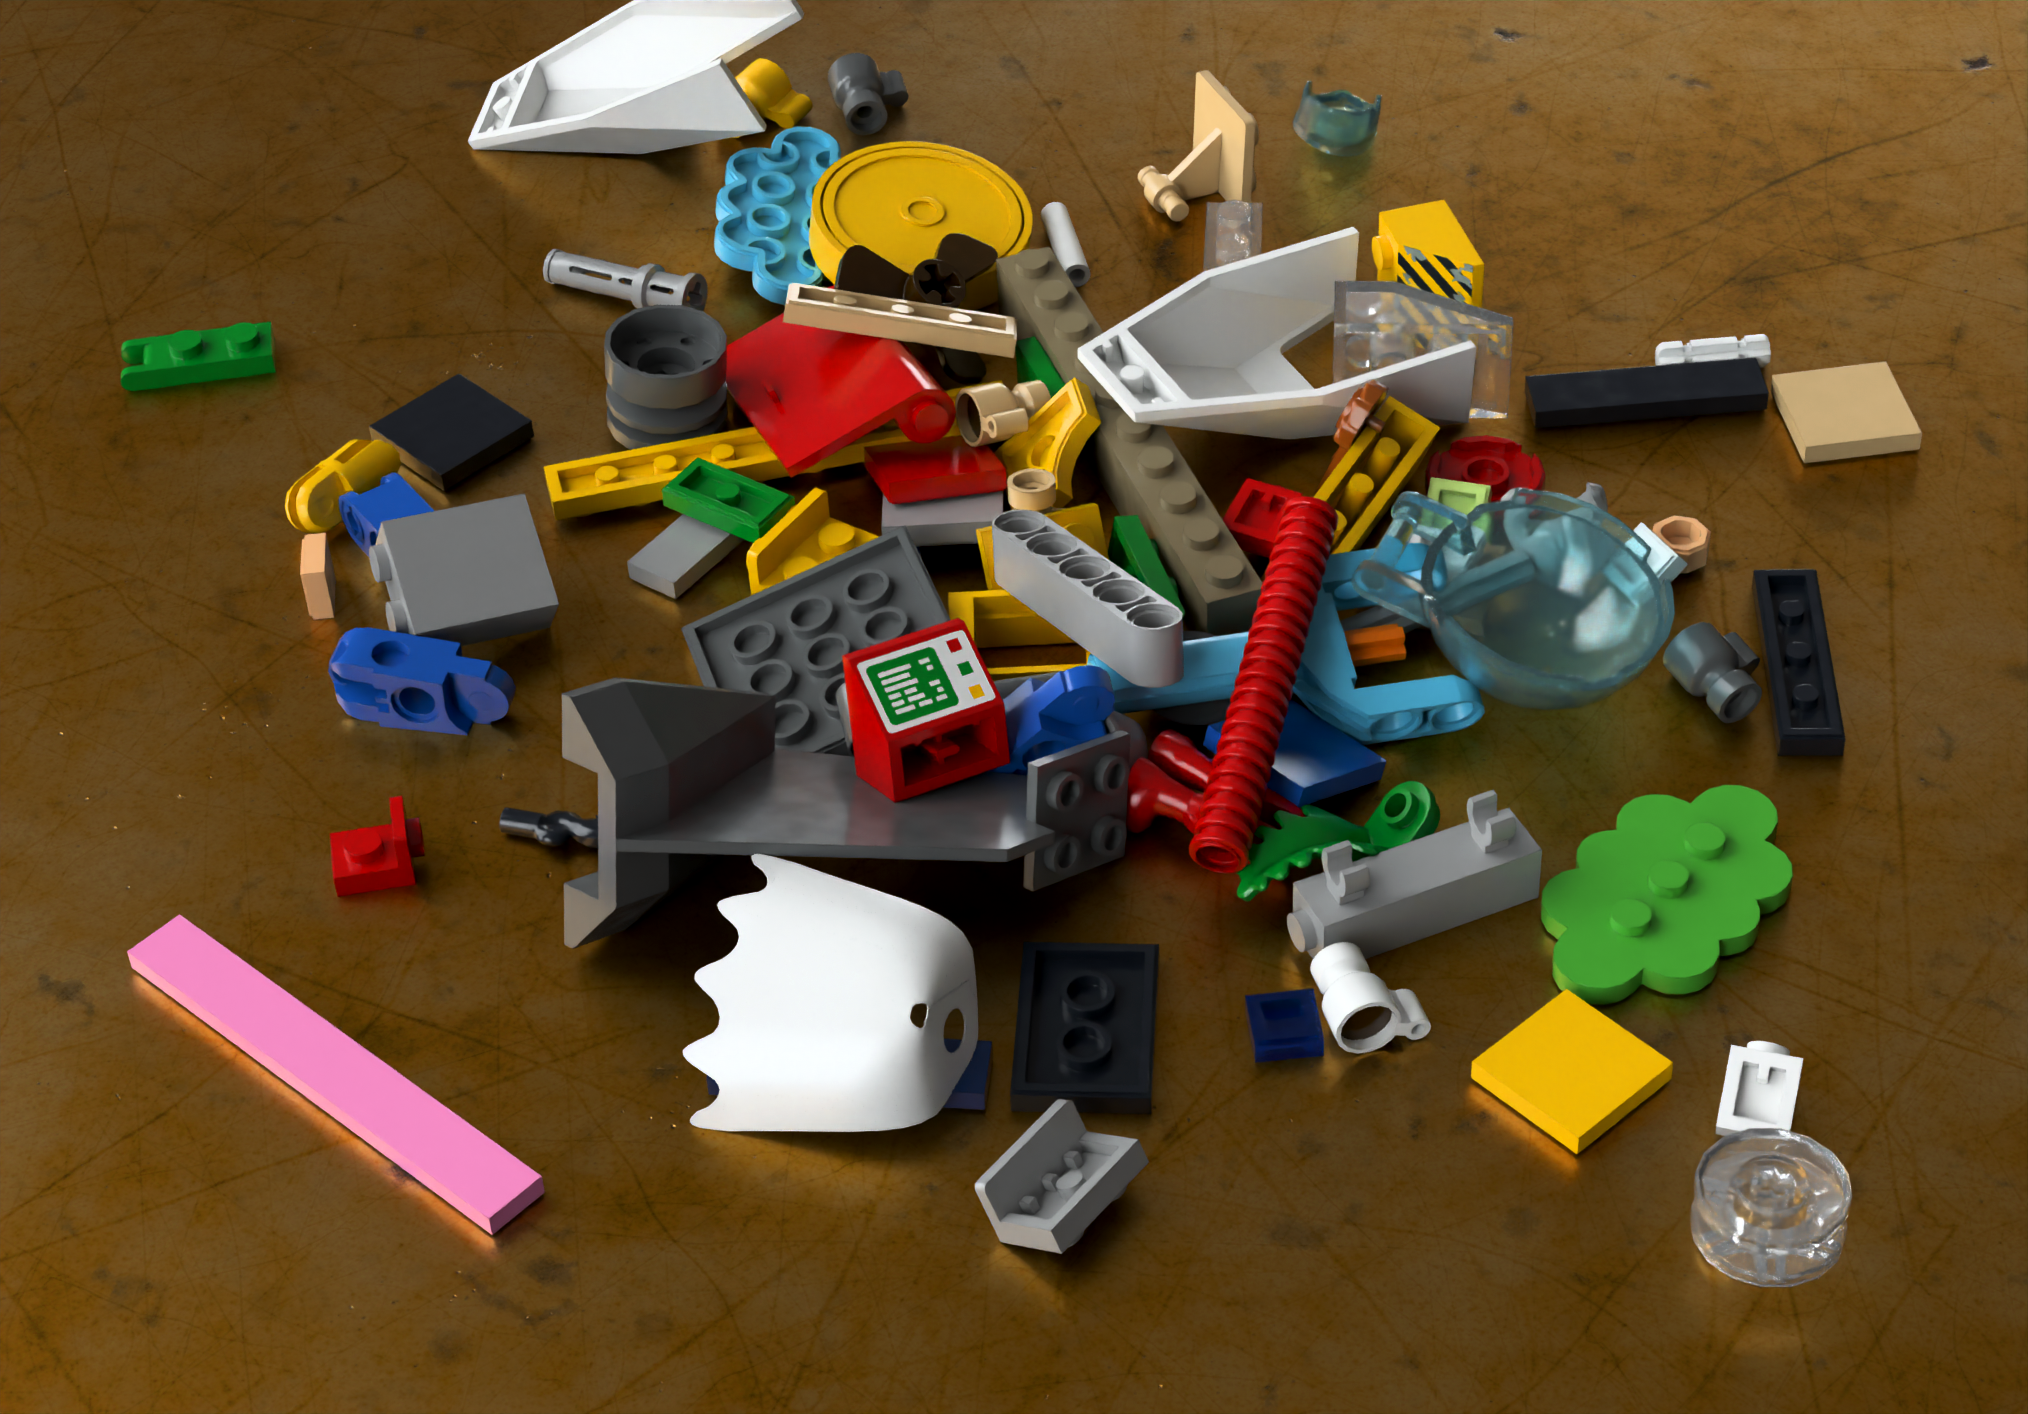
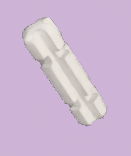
(1714, 350)

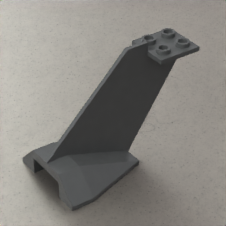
(701, 779)

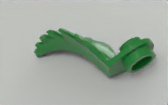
(1401, 817)

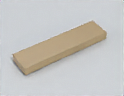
(900, 320)

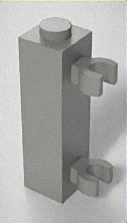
(1418, 885)

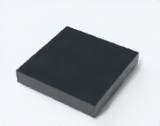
(453, 431)

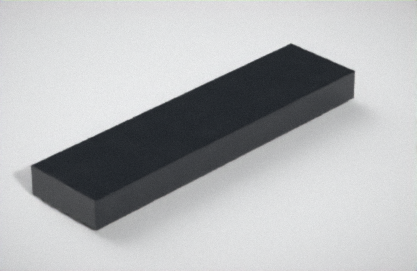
(1646, 393)
(1798, 663)

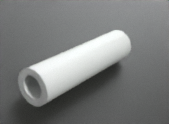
(1065, 242)

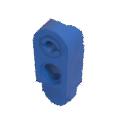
(416, 682)
(1056, 714)

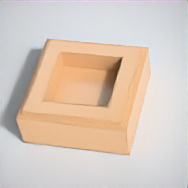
(318, 576)

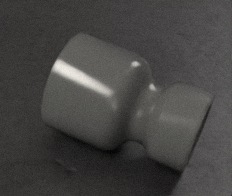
(865, 91)
(1715, 669)

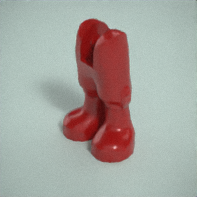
(1159, 786)

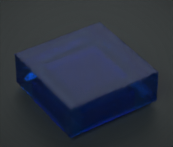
(1284, 1025)

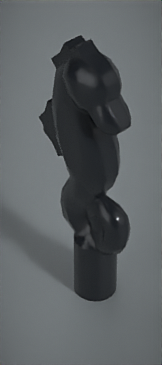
(550, 829)

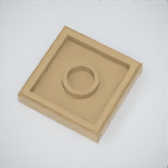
(1845, 412)

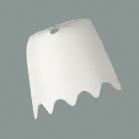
(824, 1004)

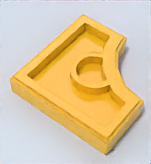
(1054, 438)

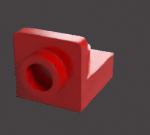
(1256, 515)
(377, 855)

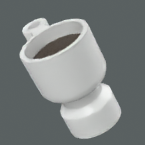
(1360, 1005)

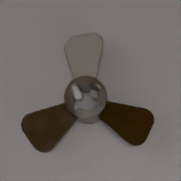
(932, 282)

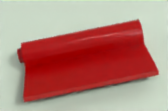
(827, 388)

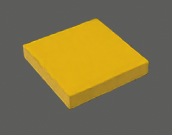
(1572, 1071)

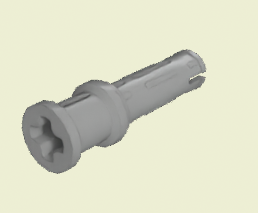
(642, 286)

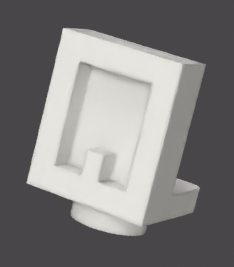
(1759, 1088)

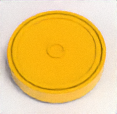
(910, 197)

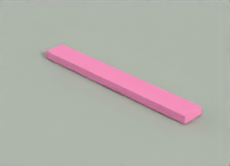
(338, 1074)

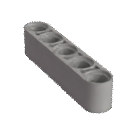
(1089, 598)

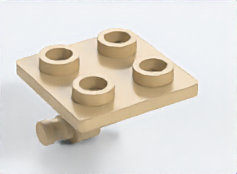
(1219, 158)

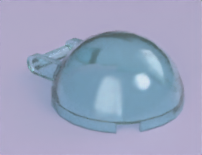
(1527, 595)

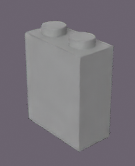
(465, 572)

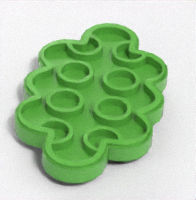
(1665, 894)

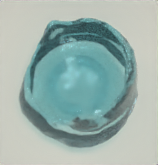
(1337, 121)

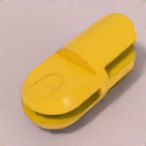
(355, 467)

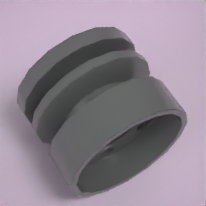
(665, 376)

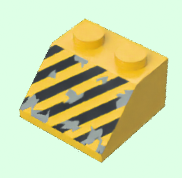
(1428, 252)

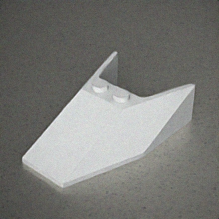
(636, 81)
(1217, 344)

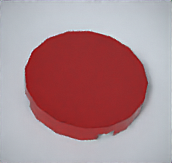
(1487, 462)

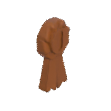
(1355, 418)

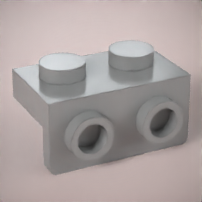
(1056, 1180)

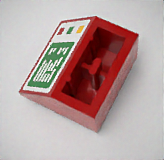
(924, 711)

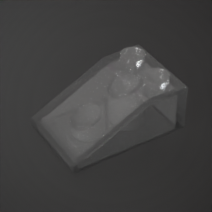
(1395, 322)

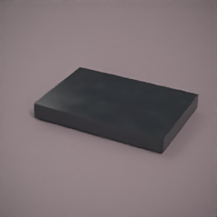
(1086, 1027)

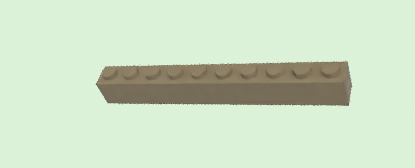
(1135, 459)

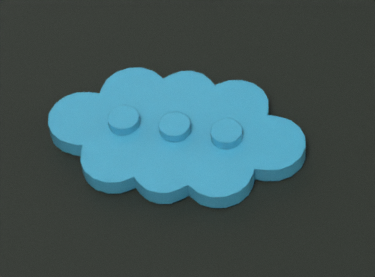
(768, 210)

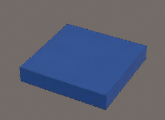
(1313, 758)

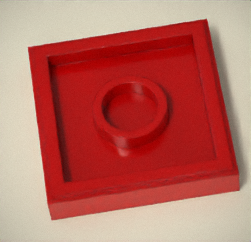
(934, 469)

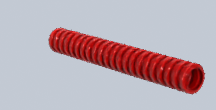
(1264, 686)

